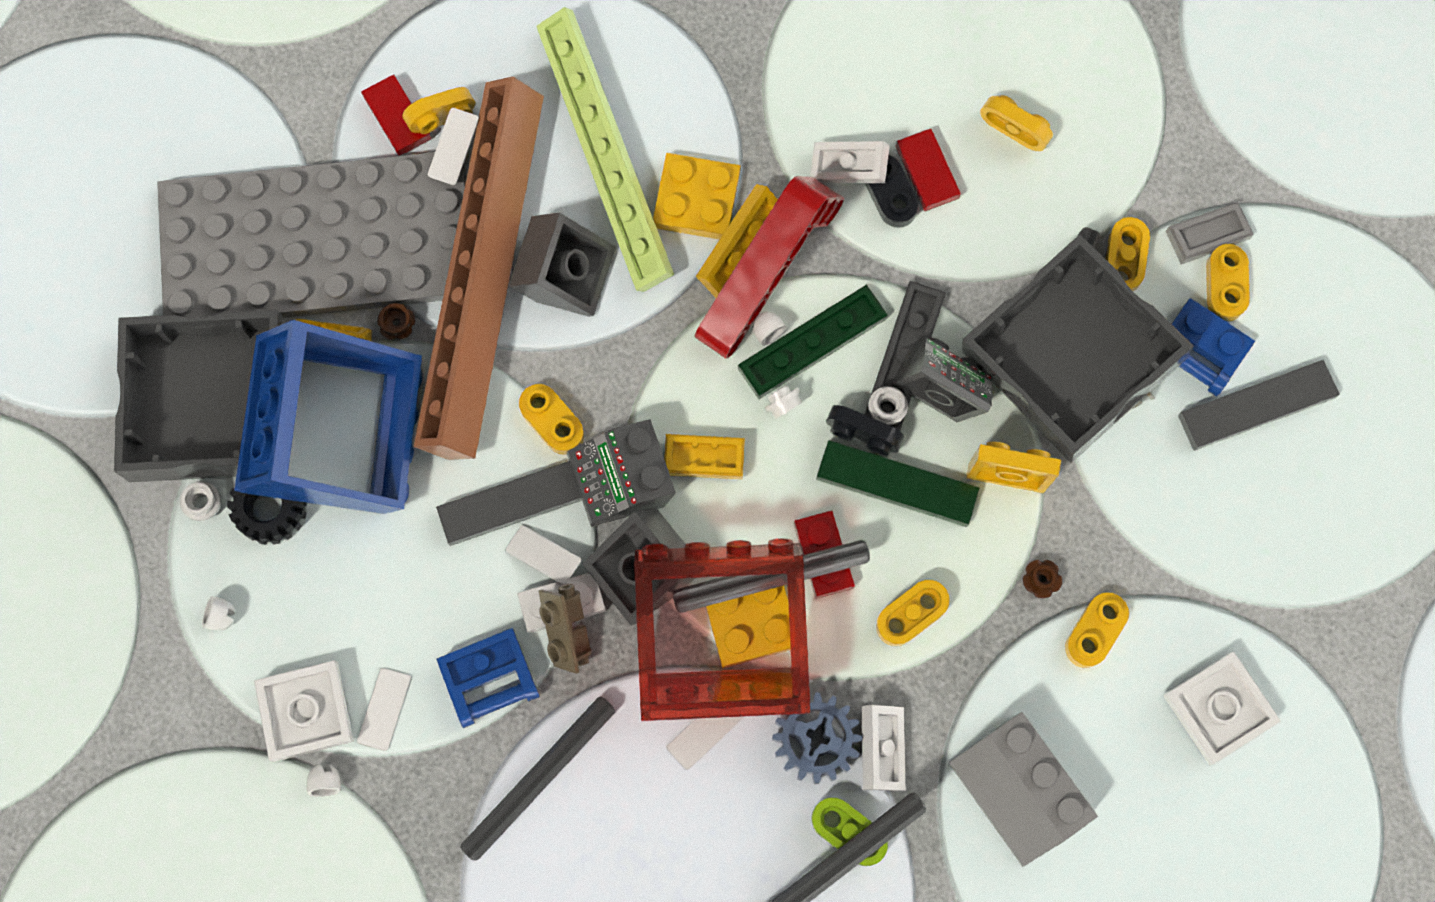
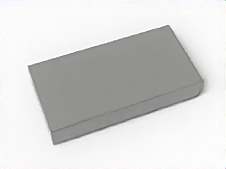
(1206, 232)

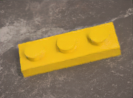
(736, 239)

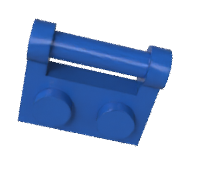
(1214, 341)
(484, 664)

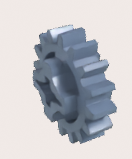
(834, 746)

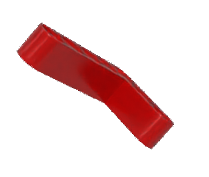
(798, 210)

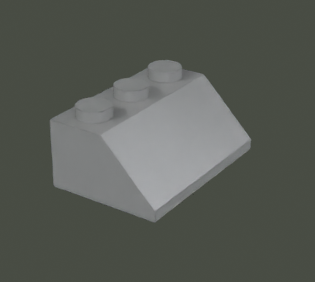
(1023, 789)

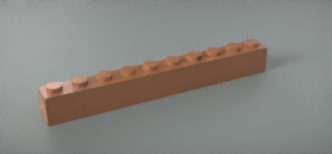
(479, 271)

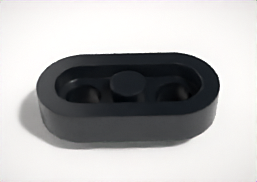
(895, 188)
(852, 424)

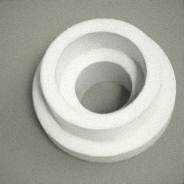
(891, 395)
(783, 401)
(192, 493)

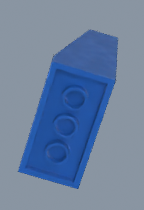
(273, 408)

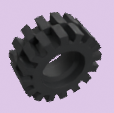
(265, 531)

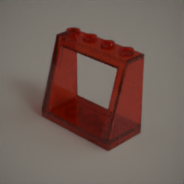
(726, 691)

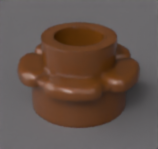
(389, 314)
(1035, 586)

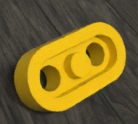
(432, 111)
(1008, 118)
(1129, 258)
(1227, 280)
(550, 418)
(911, 612)
(1098, 629)

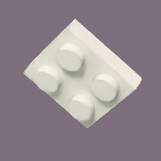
(1222, 708)
(303, 711)

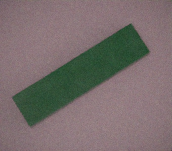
(812, 342)
(897, 483)

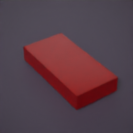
(387, 104)
(927, 169)

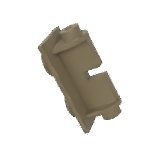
(567, 645)

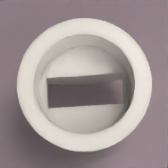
(768, 327)
(216, 614)
(323, 781)

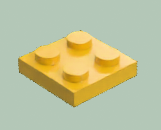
(696, 196)
(1015, 469)
(751, 626)

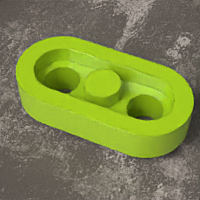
(849, 826)

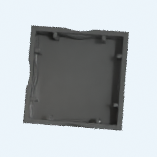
(1076, 348)
(184, 393)

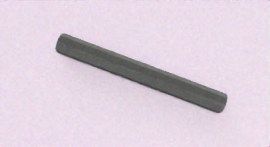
(733, 587)
(537, 779)
(855, 850)

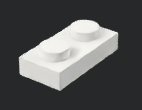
(850, 162)
(590, 598)
(883, 748)

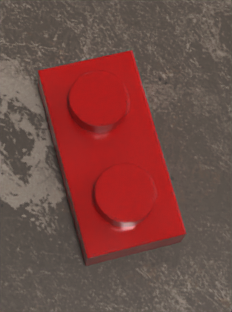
(817, 534)

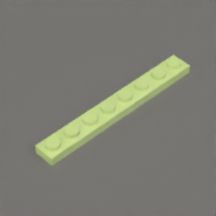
(605, 150)

